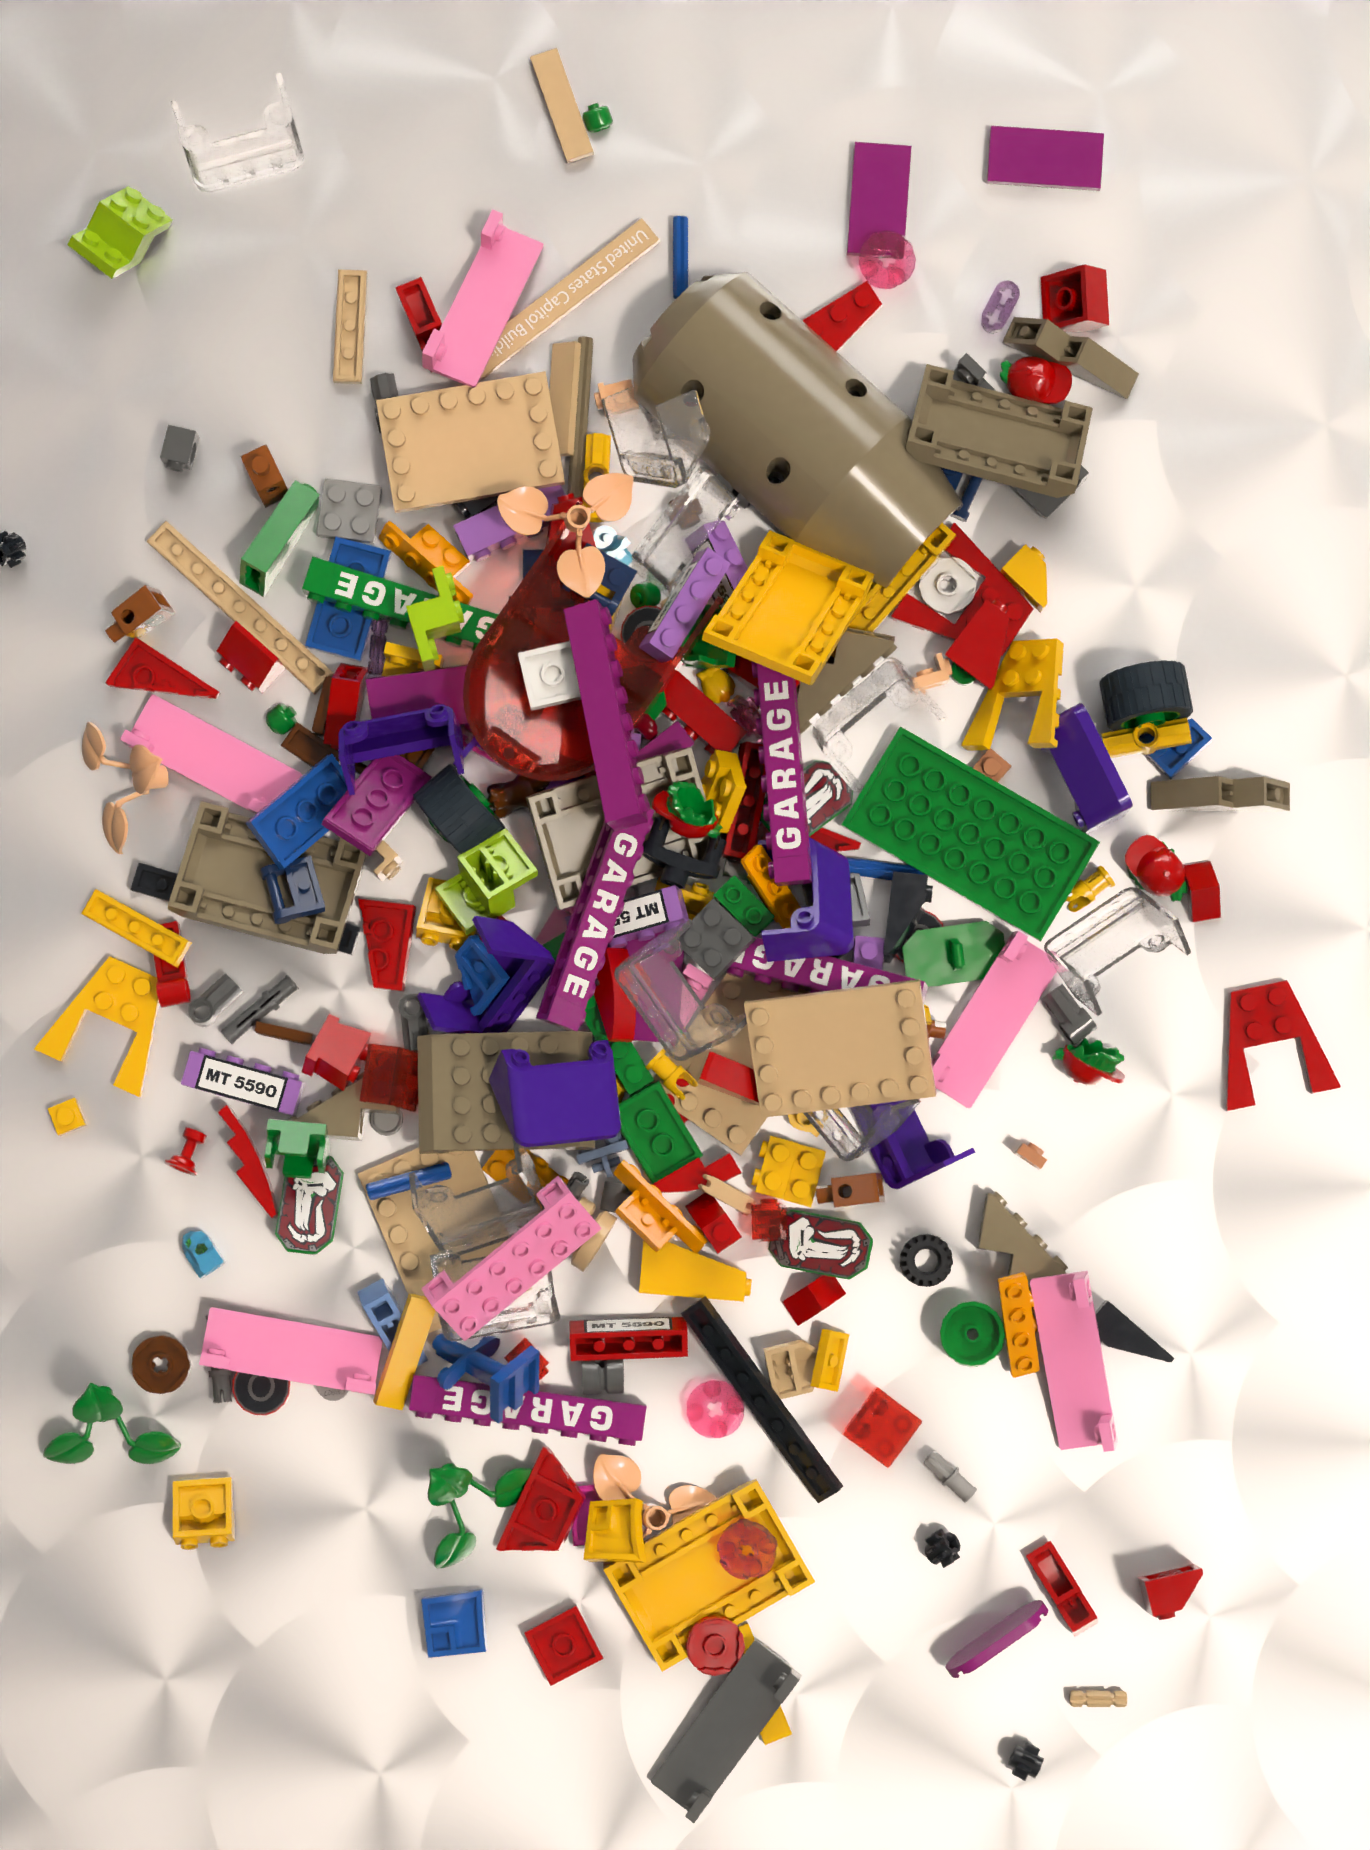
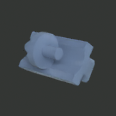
(613, 1146)

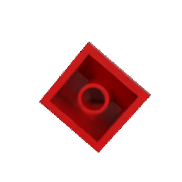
(1076, 298)
(249, 658)
(1169, 1590)

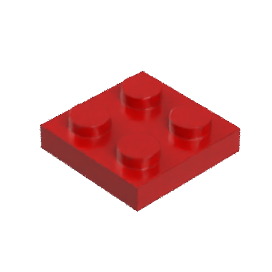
(563, 1645)

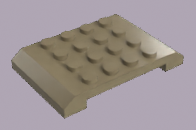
(998, 435)
(572, 817)
(225, 888)
(455, 1090)

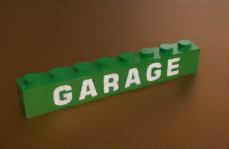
(384, 599)

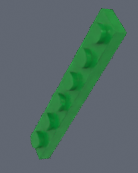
(627, 1061)

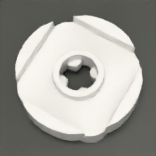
(964, 585)

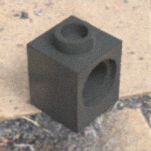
(179, 448)

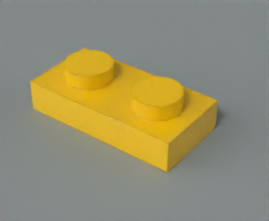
(829, 1360)

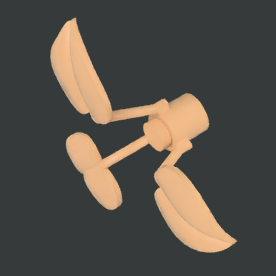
(579, 568)
(146, 775)
(619, 1476)

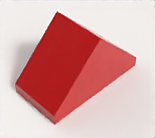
(1202, 892)
(813, 1298)

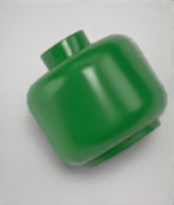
(597, 118)
(645, 595)
(281, 719)

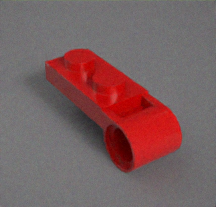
(172, 981)

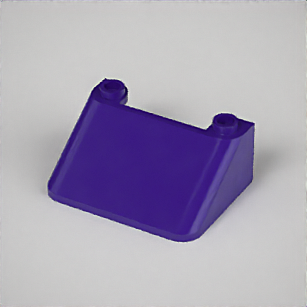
(558, 1100)

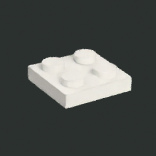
(549, 675)

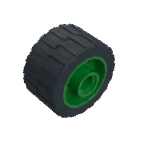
(1146, 694)
(457, 810)

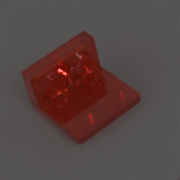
(390, 1077)
(882, 1427)

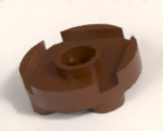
(161, 1347)

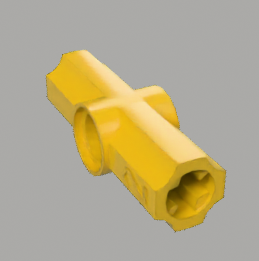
(596, 460)
(1167, 735)

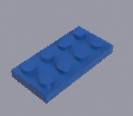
(339, 631)
(295, 817)

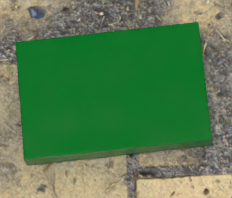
(656, 1132)

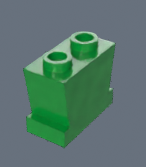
(744, 906)

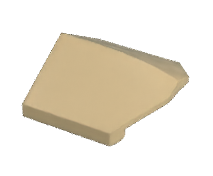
(790, 1368)

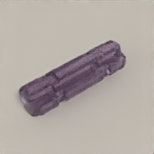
(377, 647)

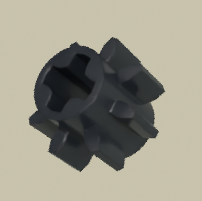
(11, 549)
(942, 1548)
(1025, 1761)

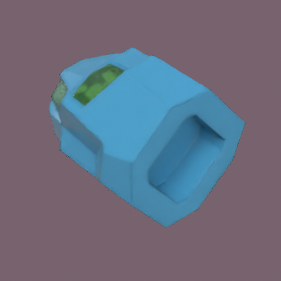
(201, 1253)

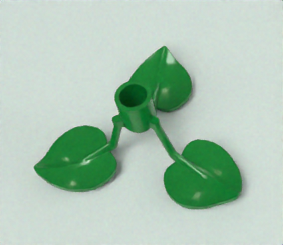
(101, 1406)
(452, 1483)

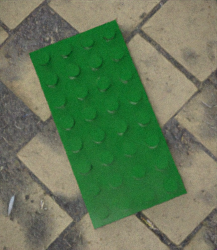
(970, 834)

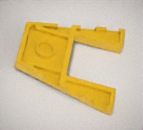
(1026, 671)
(123, 997)

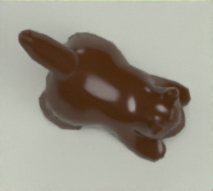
(511, 795)

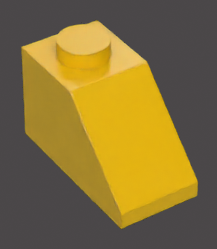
(1028, 575)

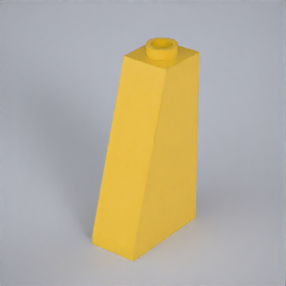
(688, 1274)

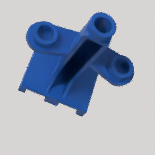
(505, 1381)

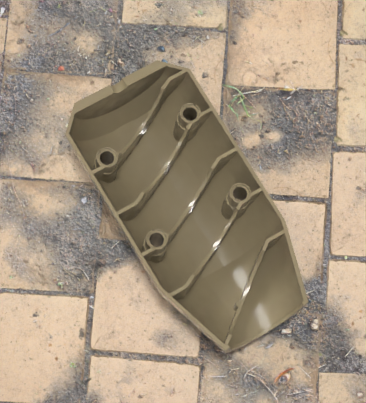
(797, 414)

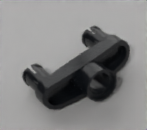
(679, 866)

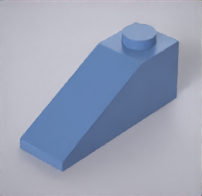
(383, 1312)

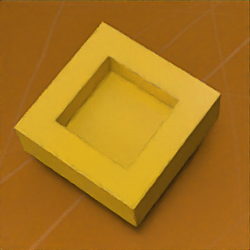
(67, 1116)

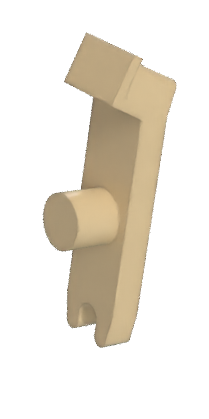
(727, 1194)

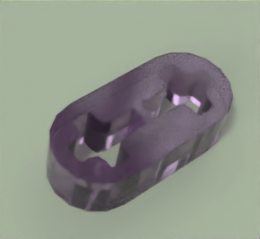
(994, 303)

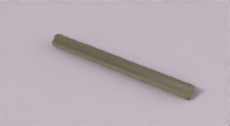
(577, 461)

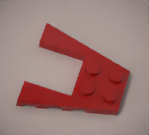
(993, 587)
(1264, 1017)

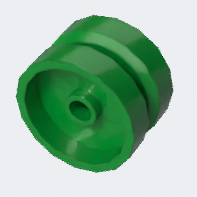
(968, 1317)

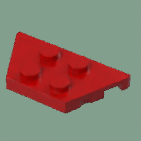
(544, 1508)

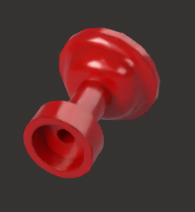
(183, 1161)

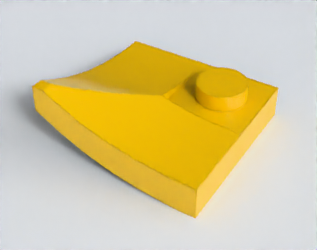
(615, 1531)

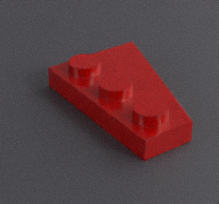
(389, 939)

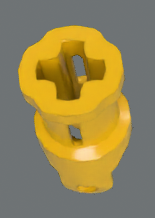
(1085, 891)
(669, 1073)

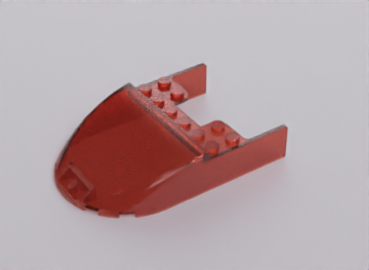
(553, 739)

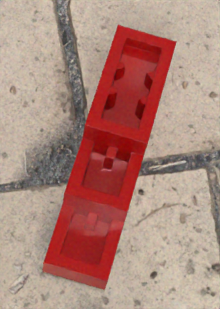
(254, 1171)

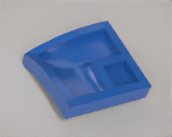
(455, 1623)

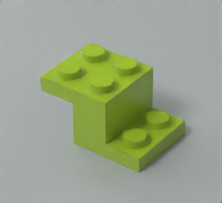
(120, 232)
(435, 618)
(486, 880)

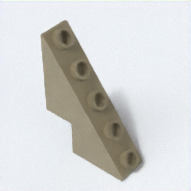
(1079, 354)
(853, 657)
(1221, 794)
(344, 1112)
(1007, 1234)

